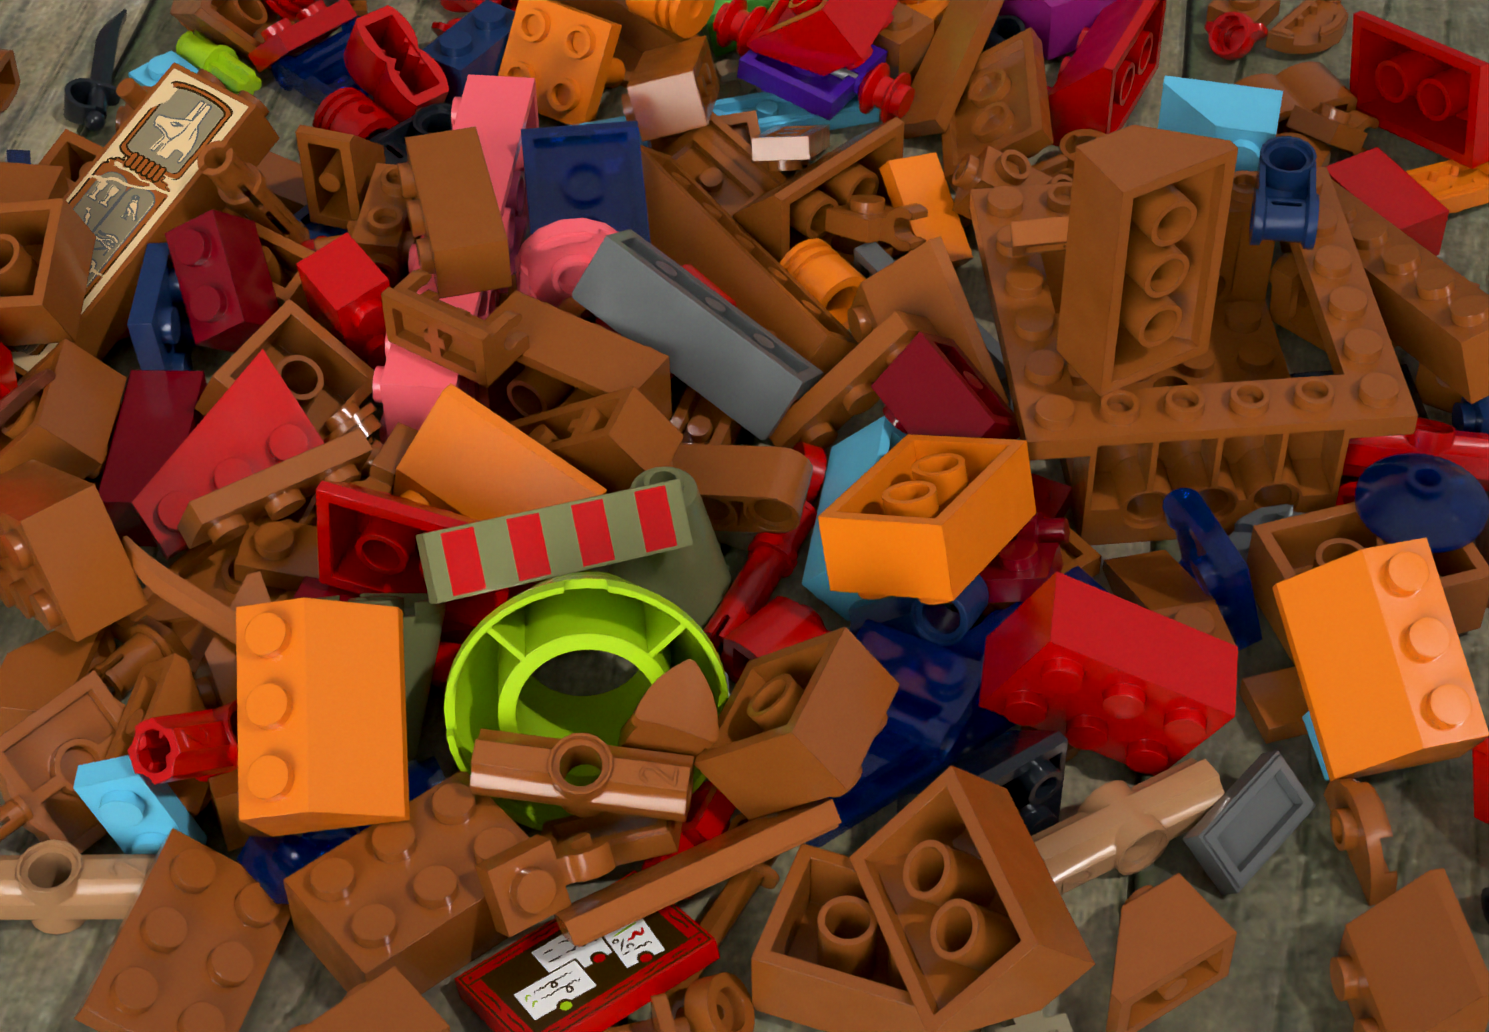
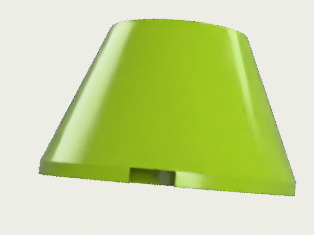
(567, 613)

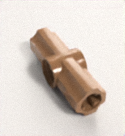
(1128, 825)
(64, 889)

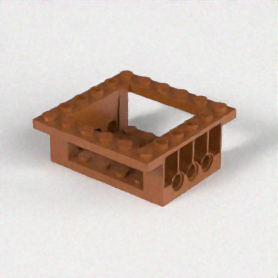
(1214, 423)

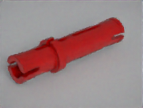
(769, 560)

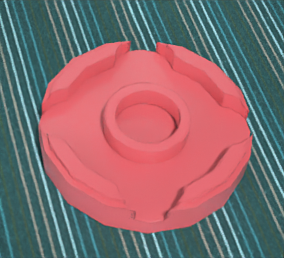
(557, 257)

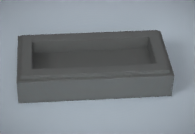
(1249, 822)

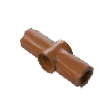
(536, 769)

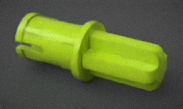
(219, 61)

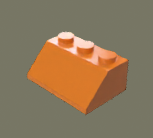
(483, 464)
(1380, 661)
(321, 715)

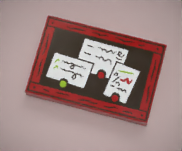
(562, 987)

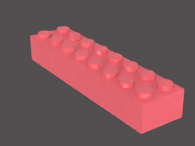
(499, 111)

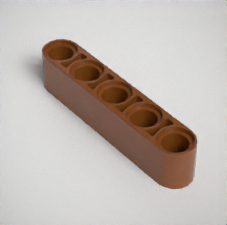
(748, 485)

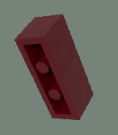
(151, 425)

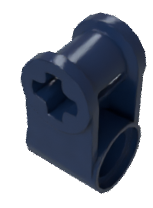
(1285, 193)

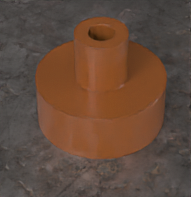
(718, 1005)

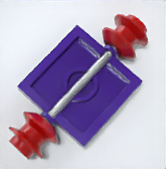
(806, 89)

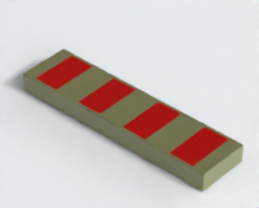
(553, 541)

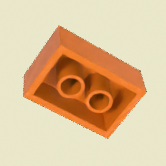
(927, 517)

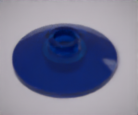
(1422, 498)

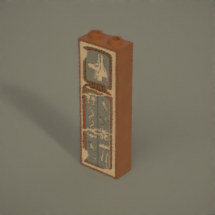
(149, 185)

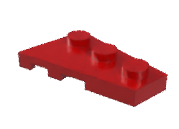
(242, 434)

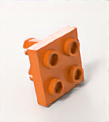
(566, 55)

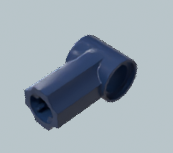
(921, 620)

